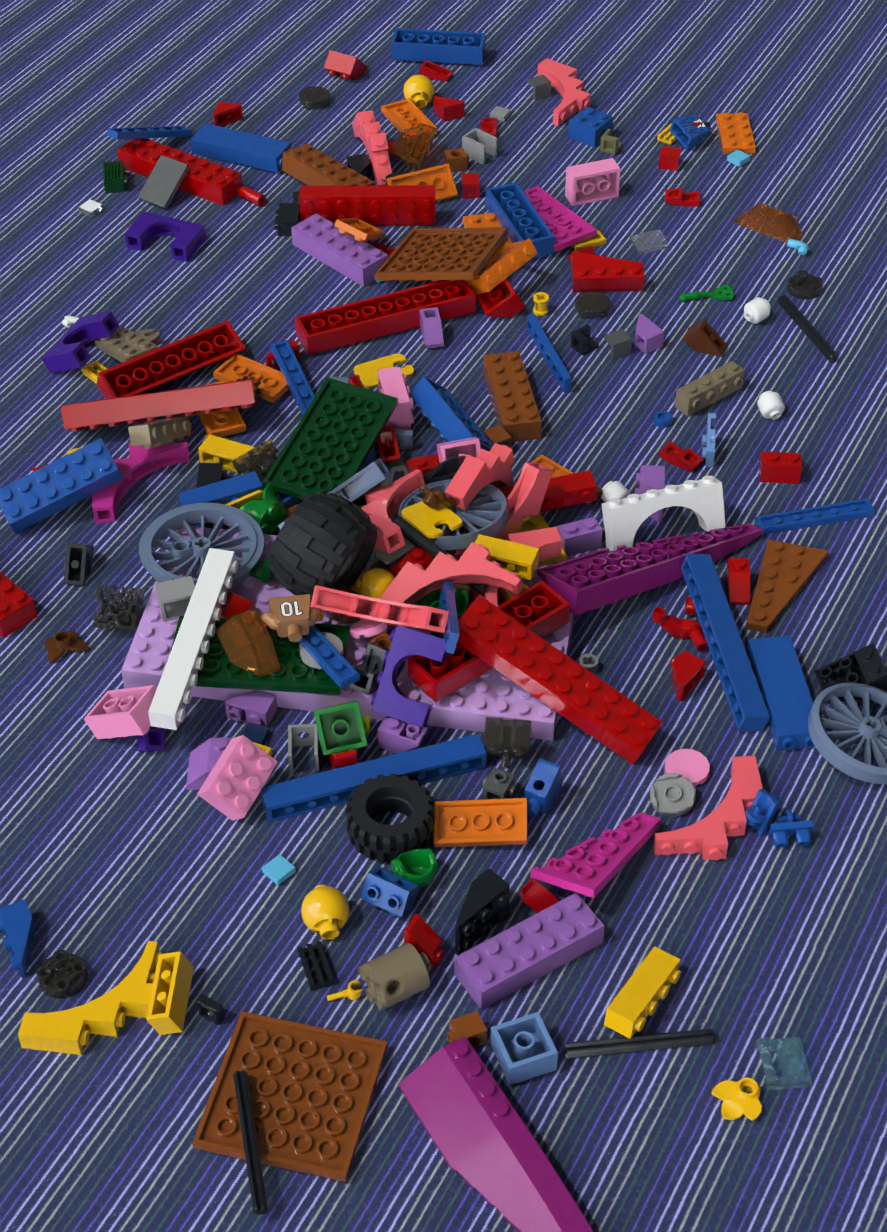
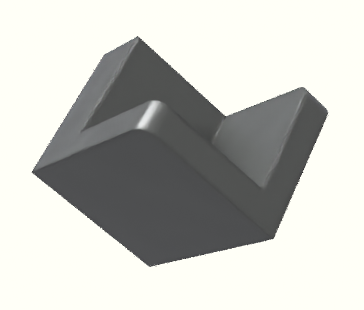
(541, 86)
(619, 342)

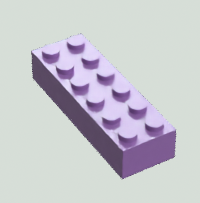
(337, 250)
(528, 950)

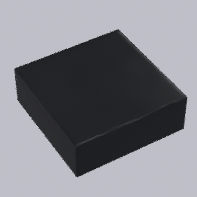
(210, 1009)

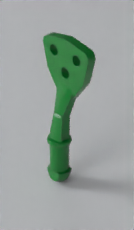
(720, 293)

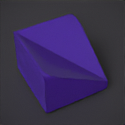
(152, 741)

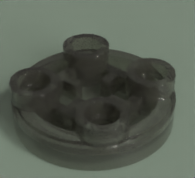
(314, 97)
(804, 285)
(592, 304)
(62, 975)

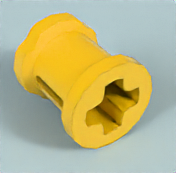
(540, 300)

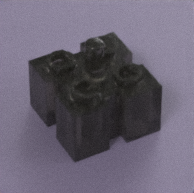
(258, 459)
(118, 607)
(507, 738)

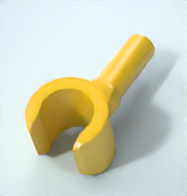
(351, 992)

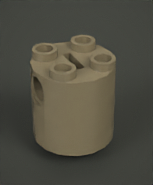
(396, 976)

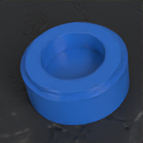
(663, 419)

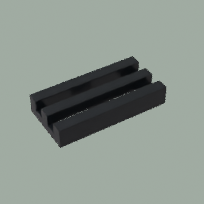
(310, 950)

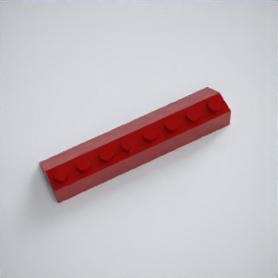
(170, 362)

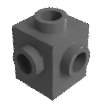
(499, 785)

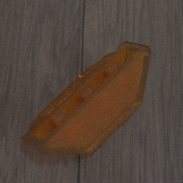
(414, 145)
(770, 222)
(249, 643)

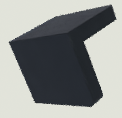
(582, 342)

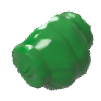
(416, 866)

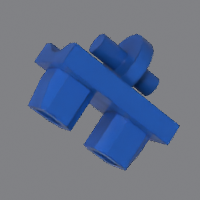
(762, 810)
(790, 826)

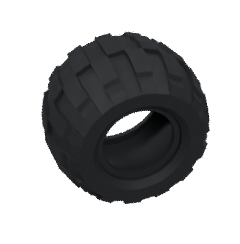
(322, 544)

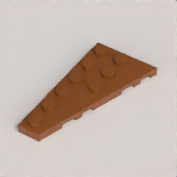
(780, 579)

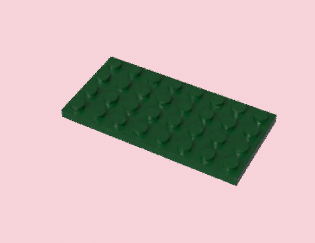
(330, 439)
(292, 677)

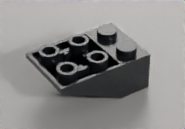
(861, 667)
(482, 909)

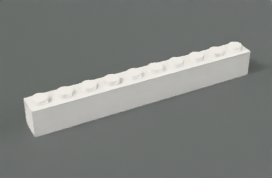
(193, 640)

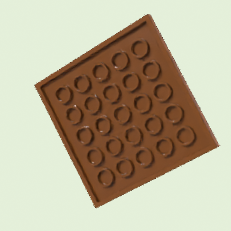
(442, 254)
(305, 1094)

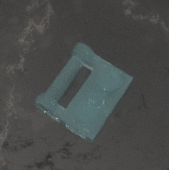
(791, 1063)

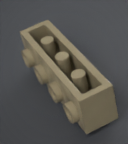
(709, 388)
(160, 432)

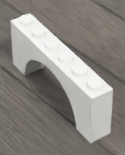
(626, 515)

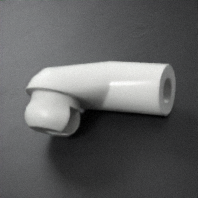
(69, 320)

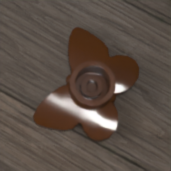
(434, 497)
(64, 642)

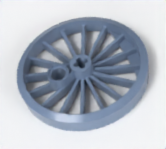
(476, 513)
(854, 728)

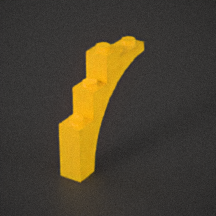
(70, 1029)

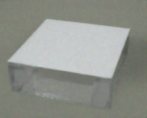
(90, 208)

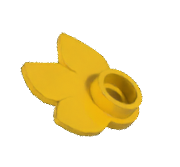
(736, 1101)

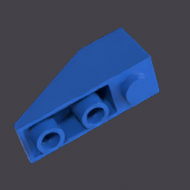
(20, 933)

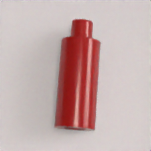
(251, 195)

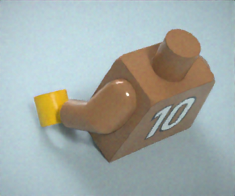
(291, 616)

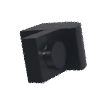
(370, 669)

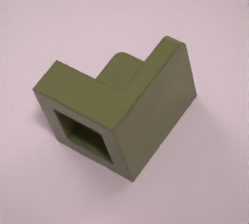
(609, 143)

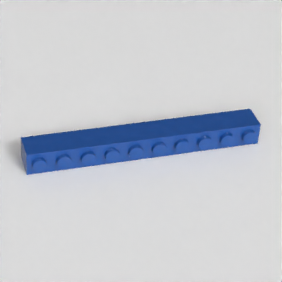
(725, 643)
(336, 785)

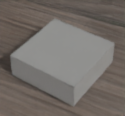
(500, 113)

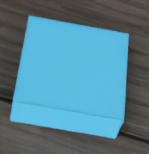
(738, 158)
(278, 869)

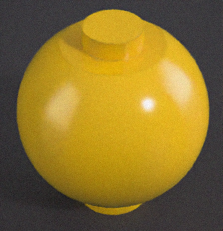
(419, 90)
(374, 583)
(325, 911)

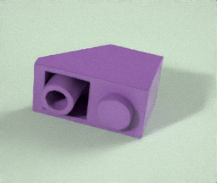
(431, 327)
(648, 335)
(252, 707)
(399, 735)

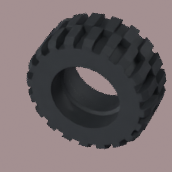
(390, 795)

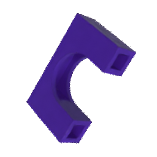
(149, 226)
(70, 350)
(389, 698)

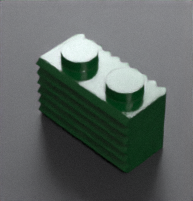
(114, 176)

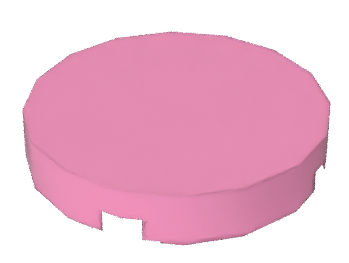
(367, 628)
(689, 764)

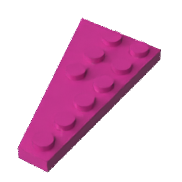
(562, 222)
(596, 861)

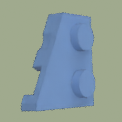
(708, 441)

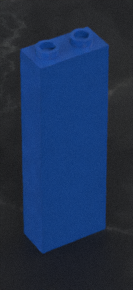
(239, 147)
(783, 690)

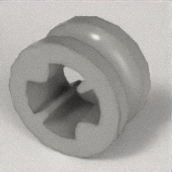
(589, 662)

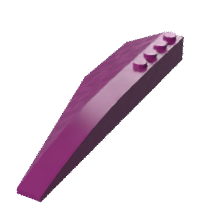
(619, 574)
(489, 1141)

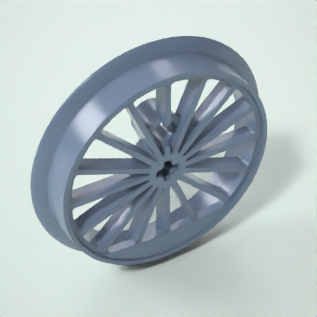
(192, 552)

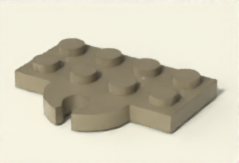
(128, 344)

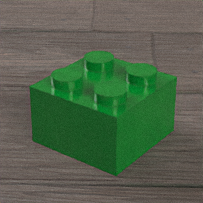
(340, 727)

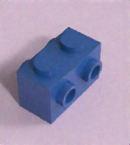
(390, 892)

